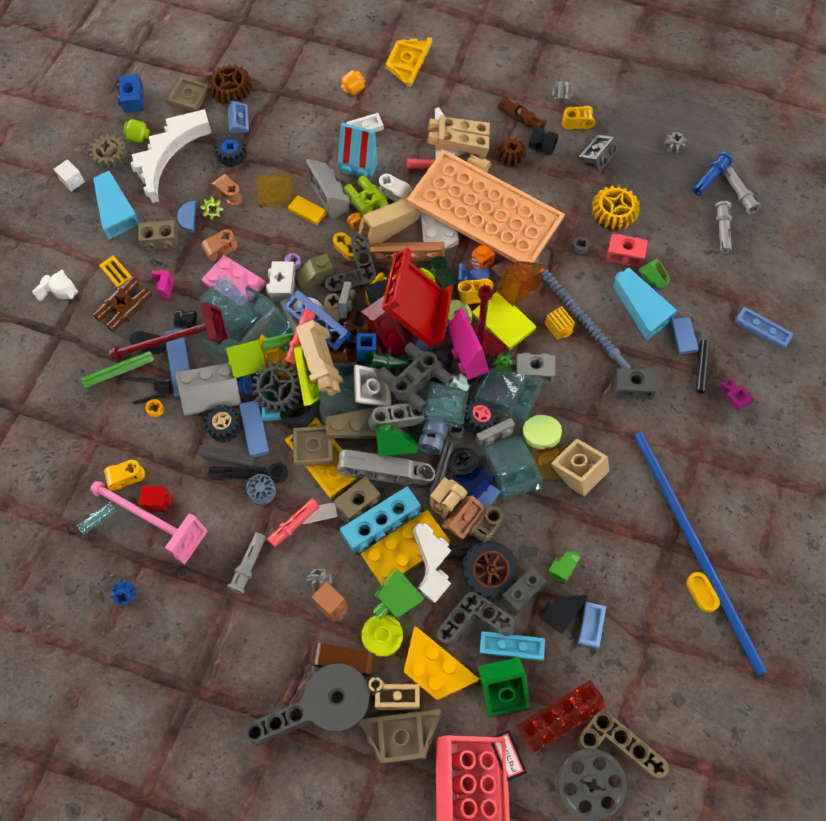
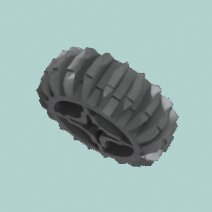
(280, 394)

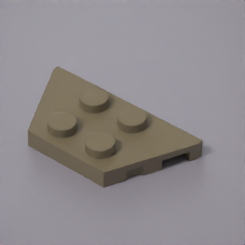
(401, 735)

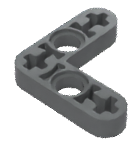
(358, 274)
(478, 612)

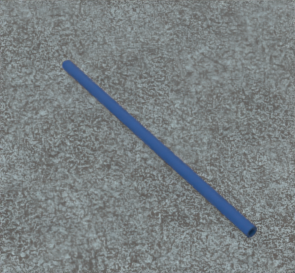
(700, 554)

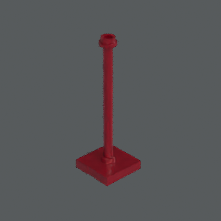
(213, 325)
(488, 342)

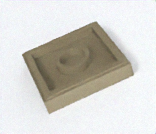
(188, 94)
(312, 447)

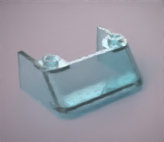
(271, 324)

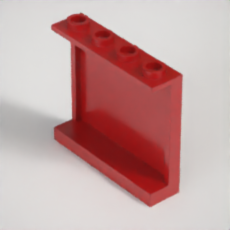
(416, 300)

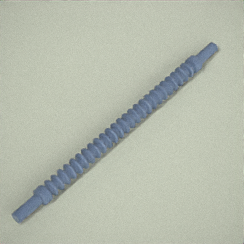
(614, 353)

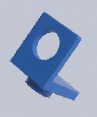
(477, 274)

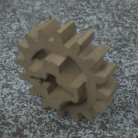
(108, 151)

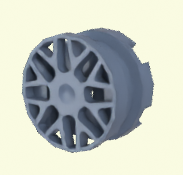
(261, 489)

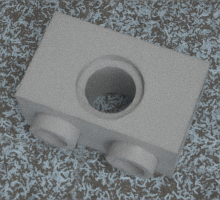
(544, 361)

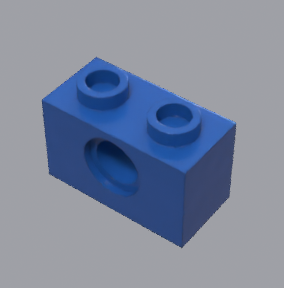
(131, 93)

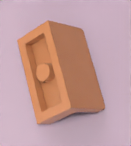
(464, 516)

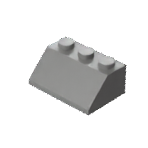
(327, 188)
(207, 388)

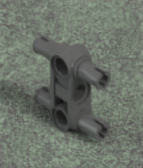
(415, 376)

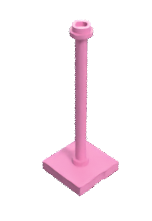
(184, 539)

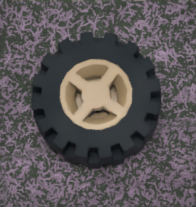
(220, 417)

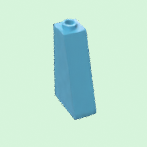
(113, 206)
(643, 303)

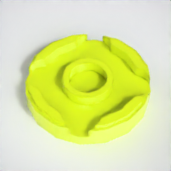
(382, 636)

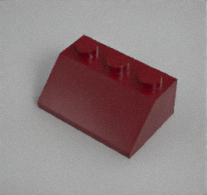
(388, 330)

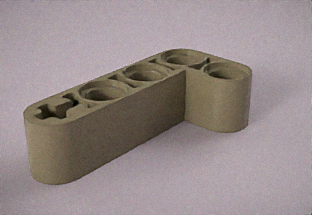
(626, 748)

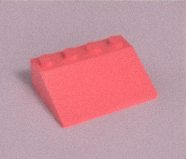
(470, 780)

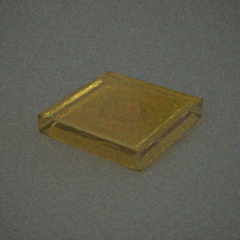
(274, 190)

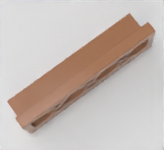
(420, 250)

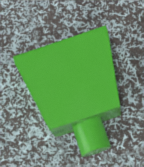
(396, 595)

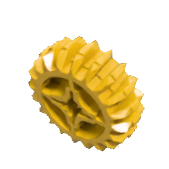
(615, 207)

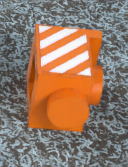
(480, 255)

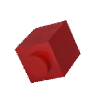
(155, 498)

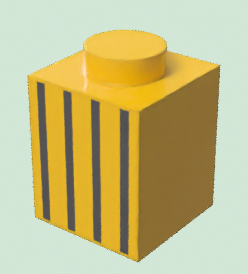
(560, 323)

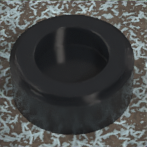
(278, 472)

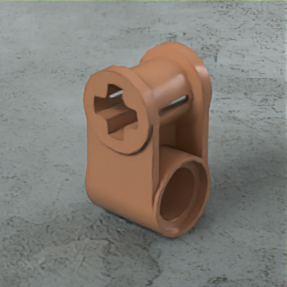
(227, 190)
(218, 246)

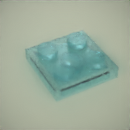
(446, 404)

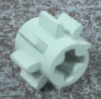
(460, 382)

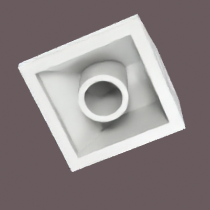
(370, 388)

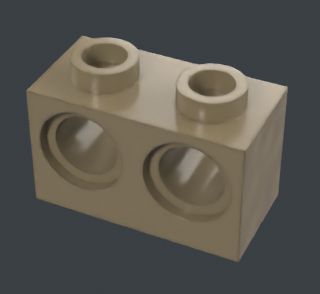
(158, 235)

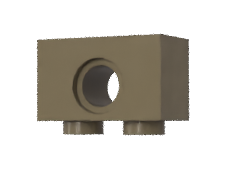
(361, 490)

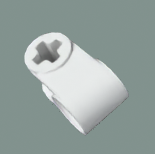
(396, 189)

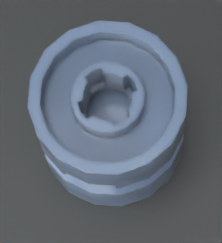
(432, 438)

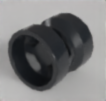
(184, 318)

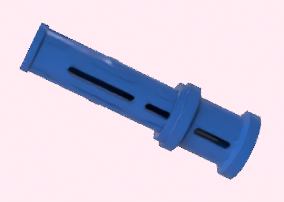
(716, 168)

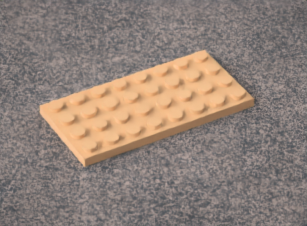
(485, 208)

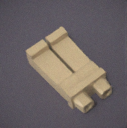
(460, 135)
(318, 358)

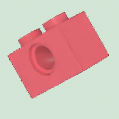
(619, 254)

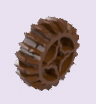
(229, 79)

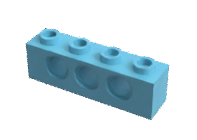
(402, 499)

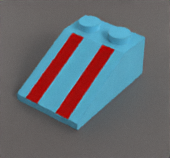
(357, 151)

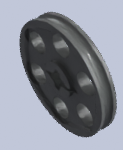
(596, 794)

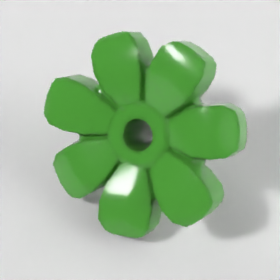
(504, 363)

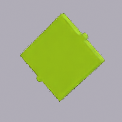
(245, 358)

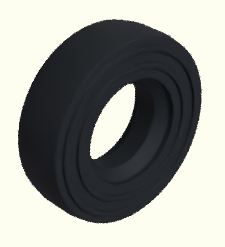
(299, 422)

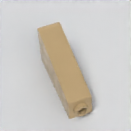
(387, 221)

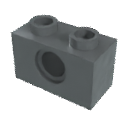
(627, 389)
(523, 590)

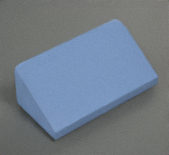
(238, 118)

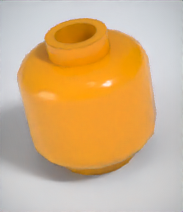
(352, 82)

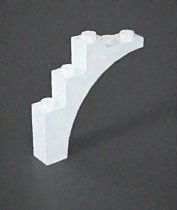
(163, 146)

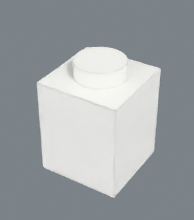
(69, 175)

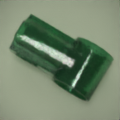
(443, 275)

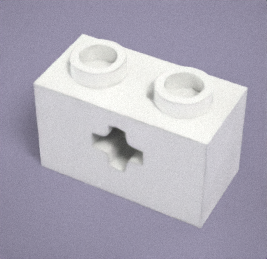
(281, 281)

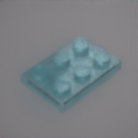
(235, 307)

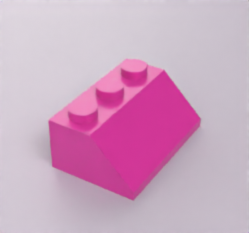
(466, 346)

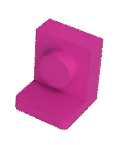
(164, 283)

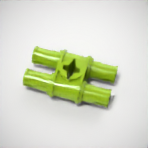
(367, 200)

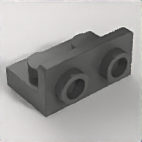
(599, 151)

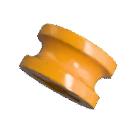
(354, 221)
(149, 406)

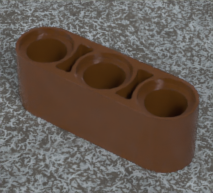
(330, 654)

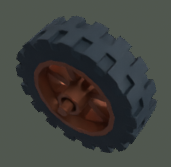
(510, 567)

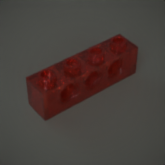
(560, 716)

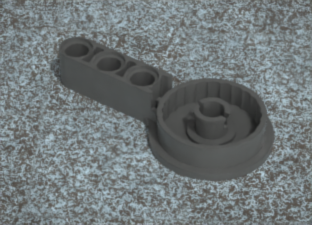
(318, 704)

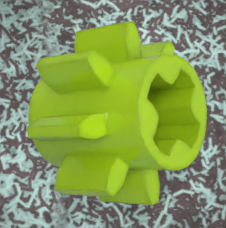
(214, 204)

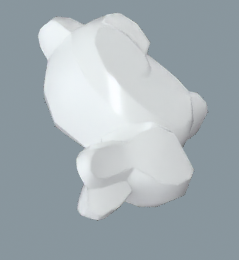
(58, 284)

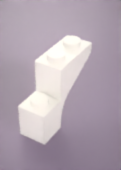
(433, 553)

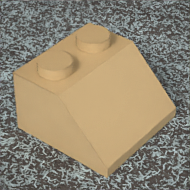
(581, 466)

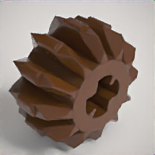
(511, 151)

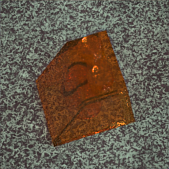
(520, 280)

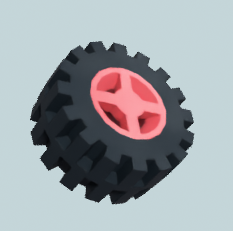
(486, 416)

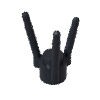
(161, 385)

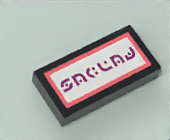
(514, 763)

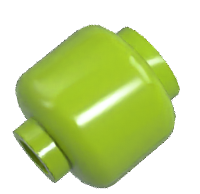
(136, 131)

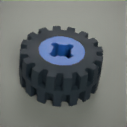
(230, 150)

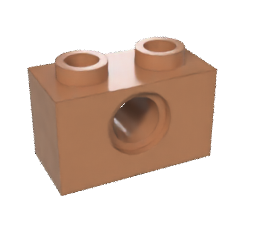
(330, 603)

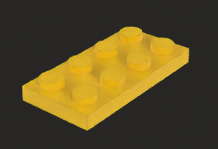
(327, 475)
(399, 548)

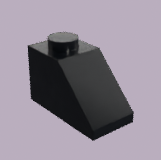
(562, 611)

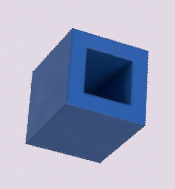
(365, 343)

